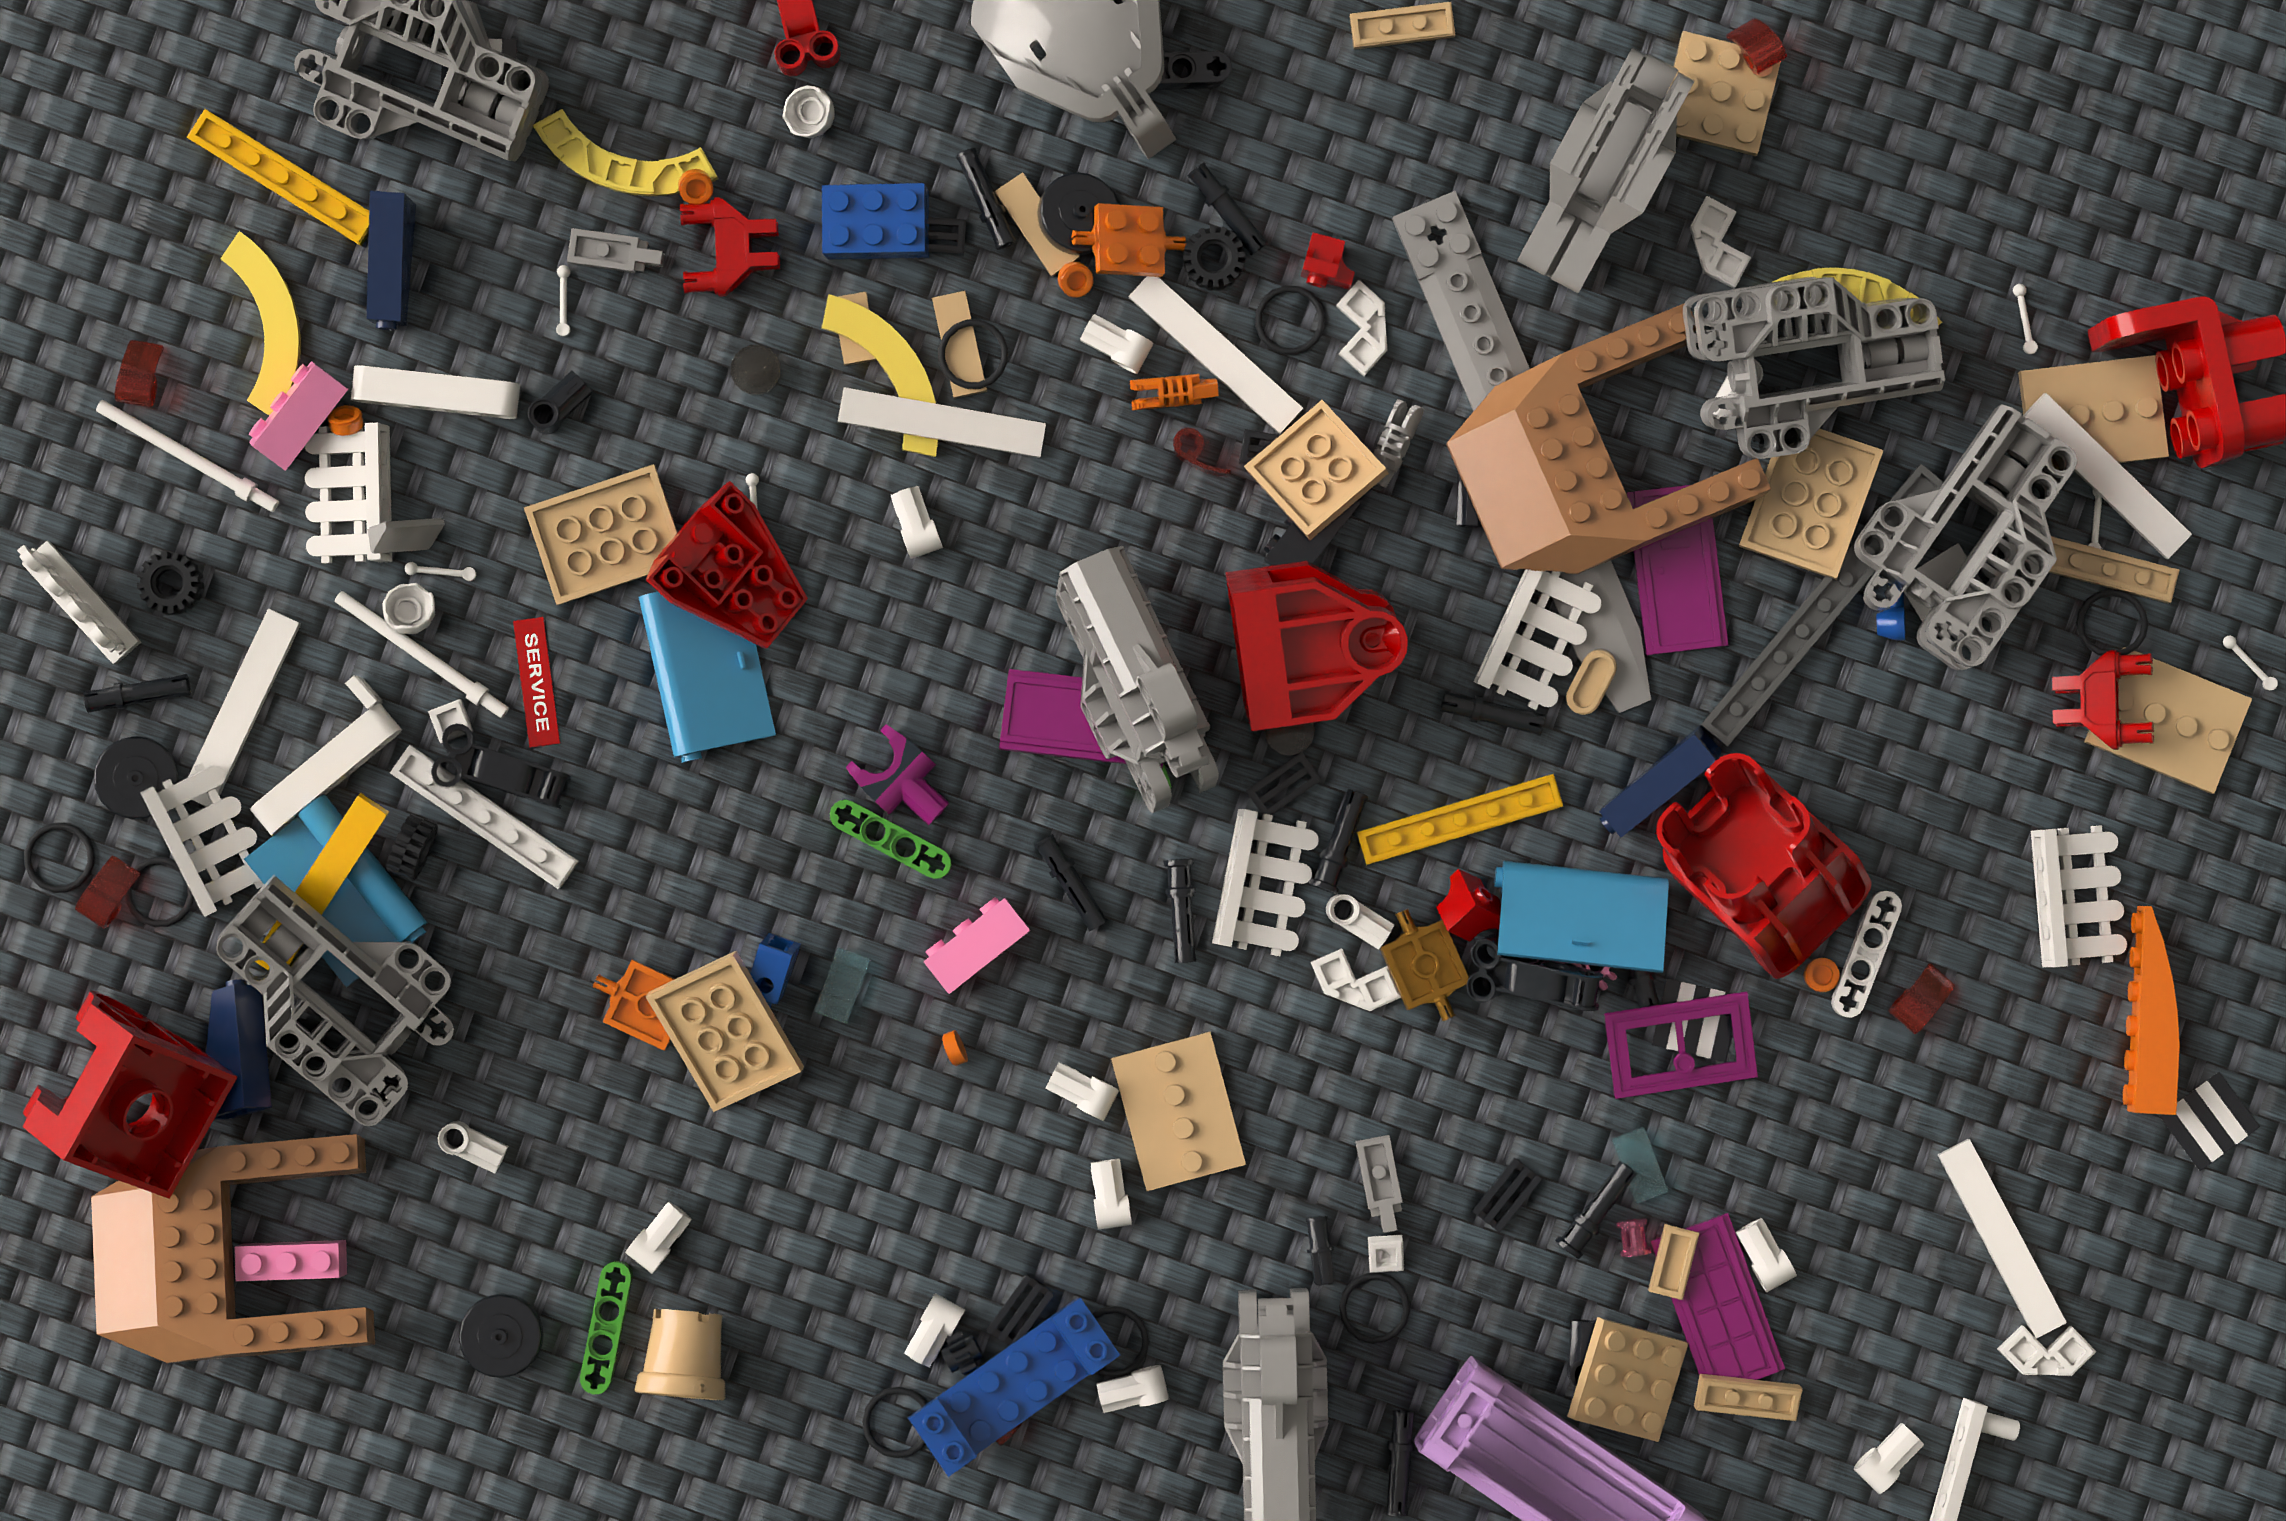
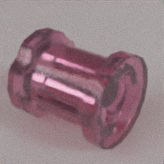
(1633, 1237)

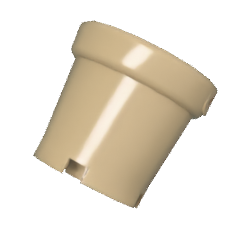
(683, 1356)

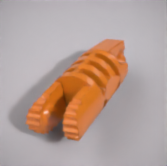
(1174, 391)

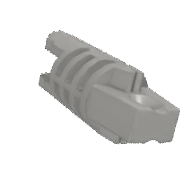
(1396, 438)

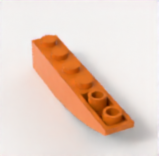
(2153, 1023)

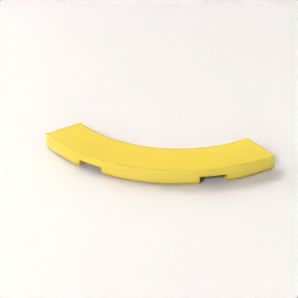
(613, 170)
(1863, 285)
(278, 317)
(891, 353)

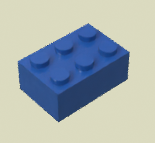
(875, 221)

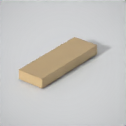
(1402, 25)
(1022, 205)
(962, 349)
(1748, 1397)

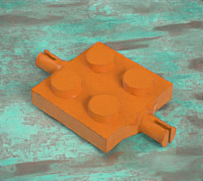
(1129, 240)
(629, 1007)

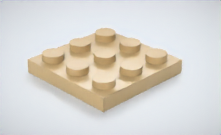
(1727, 99)
(1316, 469)
(1627, 1379)

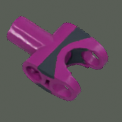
(902, 780)

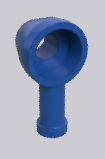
(1892, 621)

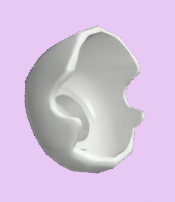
(808, 112)
(409, 608)

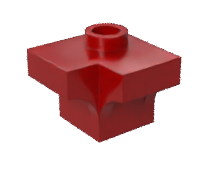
(1325, 263)
(1469, 907)

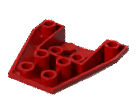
(729, 570)

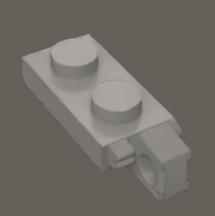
(611, 251)
(1380, 1179)

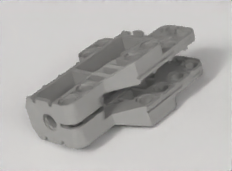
(465, 54)
(1607, 167)
(1847, 323)
(2016, 530)
(1132, 678)
(371, 961)
(1276, 1405)

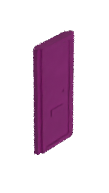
(1679, 586)
(1046, 717)
(1723, 1309)

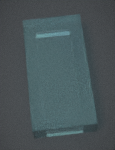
(842, 985)
(1636, 1151)

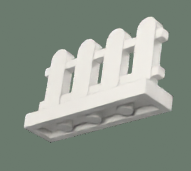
(372, 475)
(79, 601)
(1523, 648)
(192, 825)
(1251, 898)
(2054, 914)

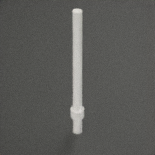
(243, 487)
(475, 692)

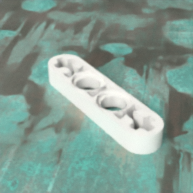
(1871, 956)

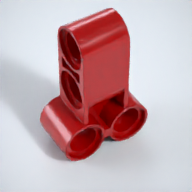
(803, 36)

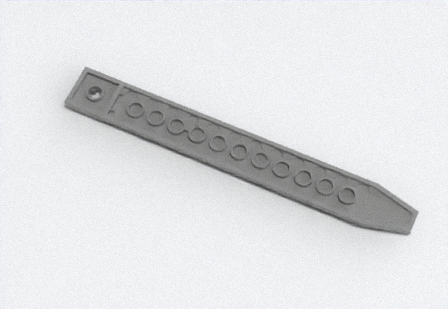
(1484, 356)

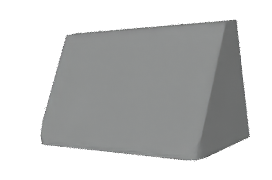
(404, 535)

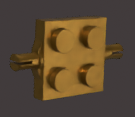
(1425, 965)

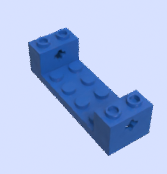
(1013, 1386)

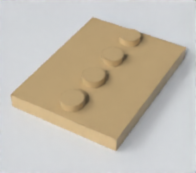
(2110, 400)
(1813, 503)
(602, 533)
(2191, 721)
(724, 1031)
(1178, 1111)

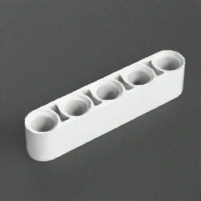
(435, 392)
(326, 768)

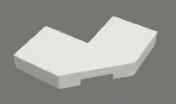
(1716, 257)
(1370, 341)
(1365, 992)
(2060, 1358)

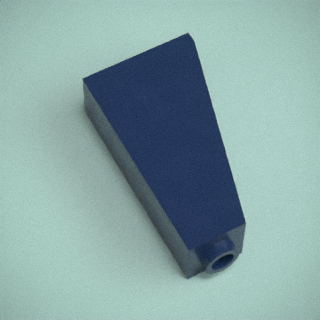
(389, 258)
(1660, 782)
(239, 1044)

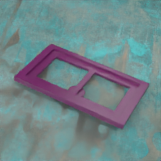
(1685, 1073)

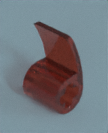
(1758, 45)
(136, 377)
(1192, 457)
(103, 895)
(1922, 1000)

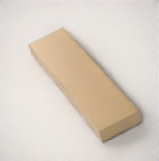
(2114, 570)

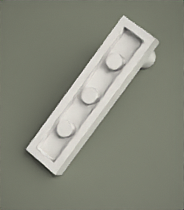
(1970, 1423)

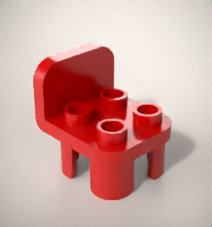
(2199, 365)
(1762, 864)

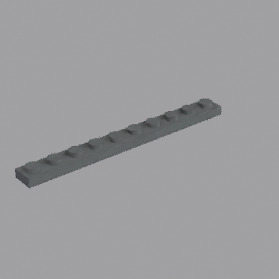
(1804, 627)

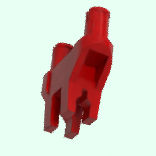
(732, 246)
(2100, 699)

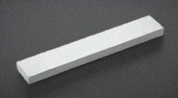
(1216, 353)
(941, 422)
(2111, 479)
(246, 696)
(486, 818)
(2002, 1238)

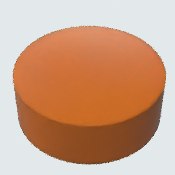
(695, 186)
(1075, 279)
(345, 420)
(1821, 974)
(954, 1048)

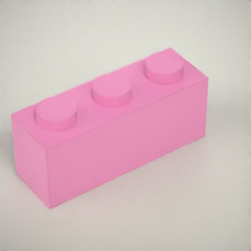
(296, 415)
(975, 944)
(290, 1260)

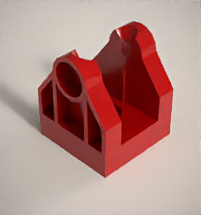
(1308, 642)
(131, 1061)

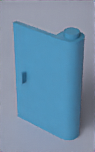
(705, 680)
(368, 902)
(1582, 916)

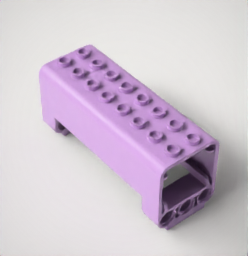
(1535, 1458)

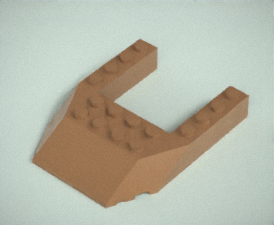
(1547, 476)
(170, 1261)

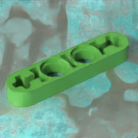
(888, 843)
(602, 1326)

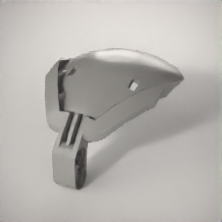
(1096, 61)

